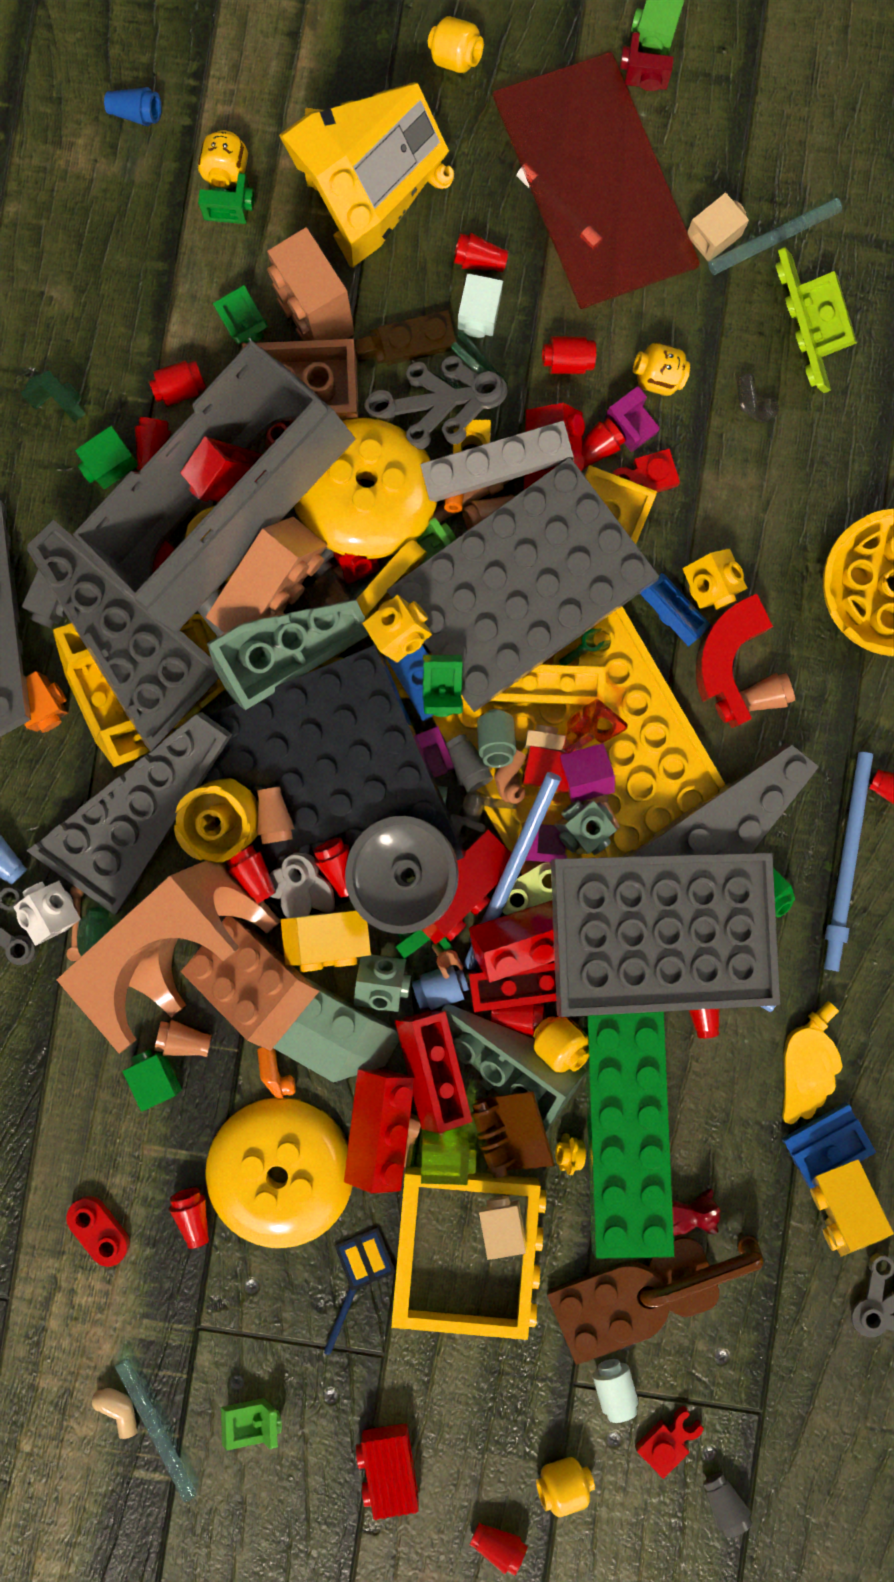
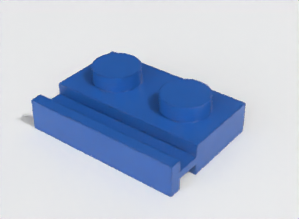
(828, 1143)

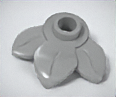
(302, 892)

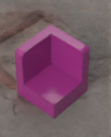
(633, 419)
(435, 752)
(588, 773)
(546, 845)

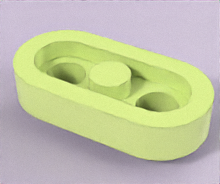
(532, 889)

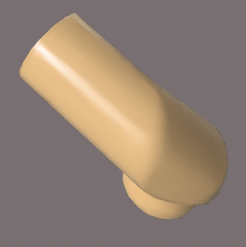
(119, 1407)

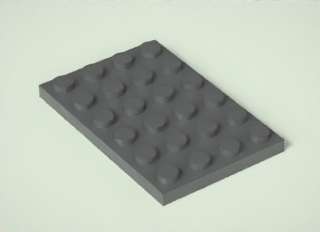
(526, 582)
(664, 933)

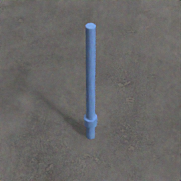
(518, 856)
(837, 931)

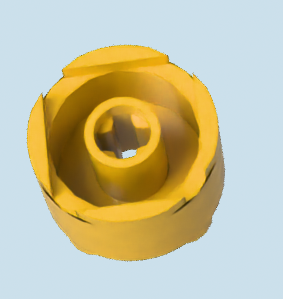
(196, 822)

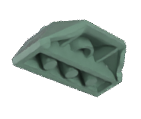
(337, 1038)

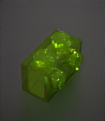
(447, 1157)

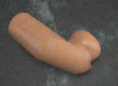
(508, 781)

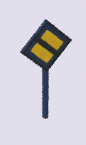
(364, 1262)

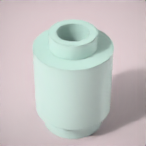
(616, 1390)

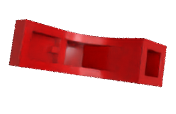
(717, 654)

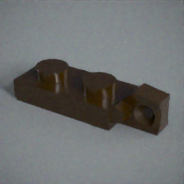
(408, 339)

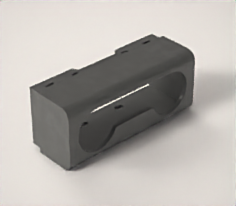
(154, 502)

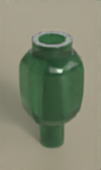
(92, 928)

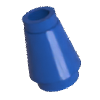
(135, 105)

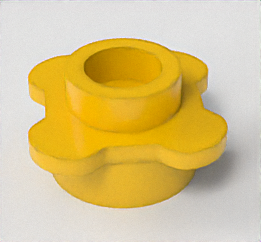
(570, 1154)

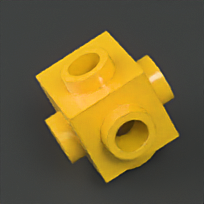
(715, 579)
(398, 628)

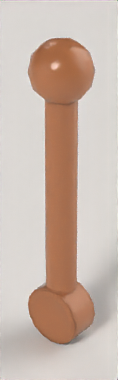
(72, 953)

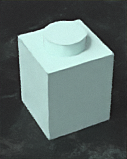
(479, 305)

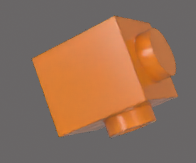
(45, 703)

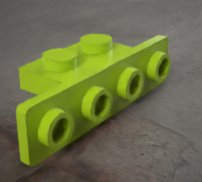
(820, 314)

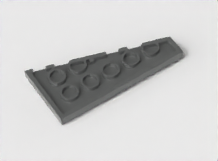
(145, 663)
(124, 826)

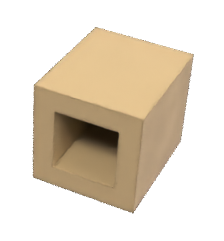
(718, 226)
(502, 1228)

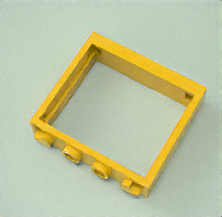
(530, 1273)

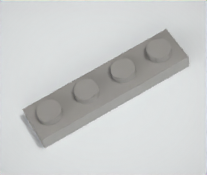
(497, 461)

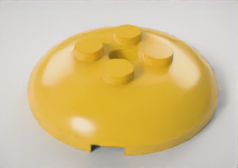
(376, 518)
(857, 583)
(287, 1136)

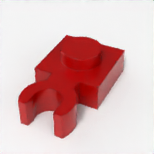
(652, 471)
(665, 1446)

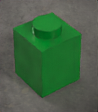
(105, 458)
(151, 1079)

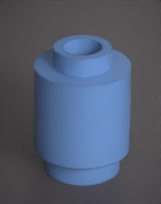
(435, 991)

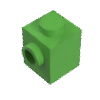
(657, 25)

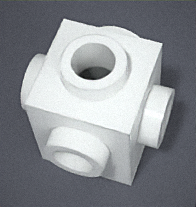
(46, 911)

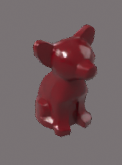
(701, 1213)

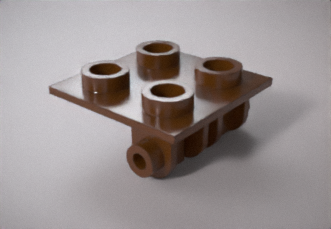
(511, 1133)

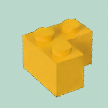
(325, 940)
(851, 1207)

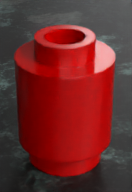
(569, 355)
(177, 382)

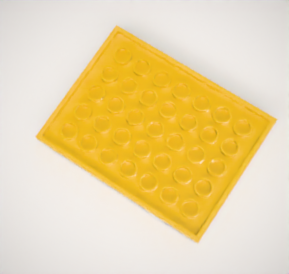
(655, 762)

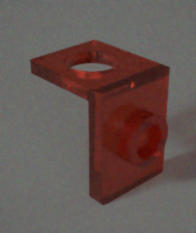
(584, 723)

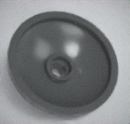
(378, 871)

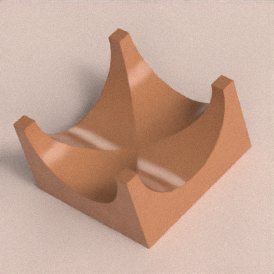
(143, 943)

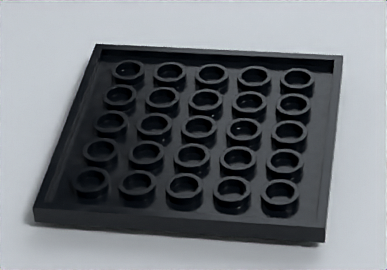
(338, 755)

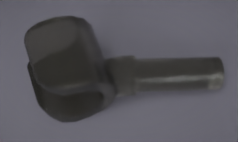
(475, 803)

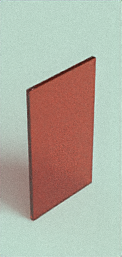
(595, 180)

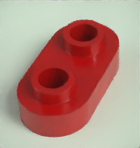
(101, 1229)

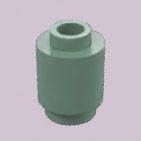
(496, 738)

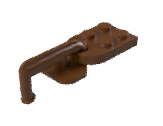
(604, 1308)

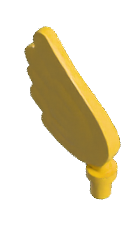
(809, 1066)

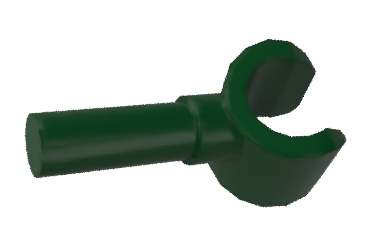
(586, 646)

